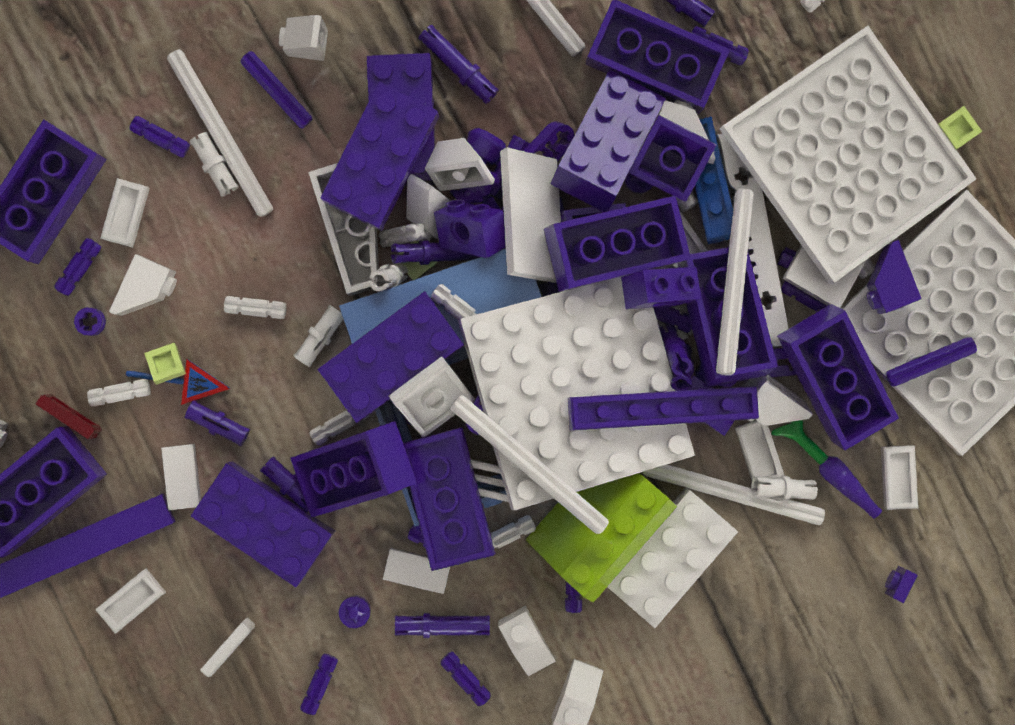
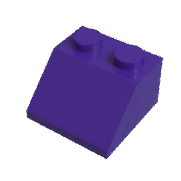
(672, 158)

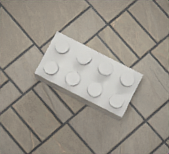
(672, 558)

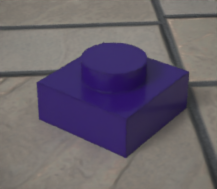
(900, 583)

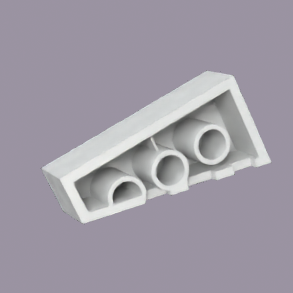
(351, 239)

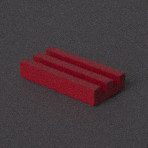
(69, 416)

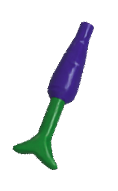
(830, 468)

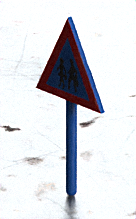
(195, 383)

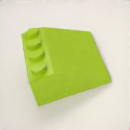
(593, 559)

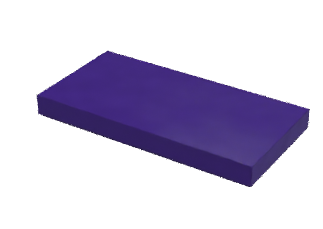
(448, 500)

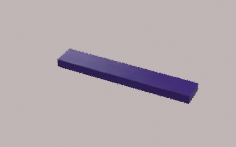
(662, 408)
(84, 544)

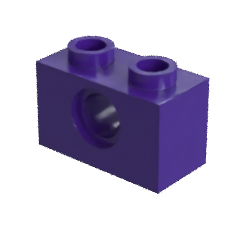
(470, 228)
(660, 287)

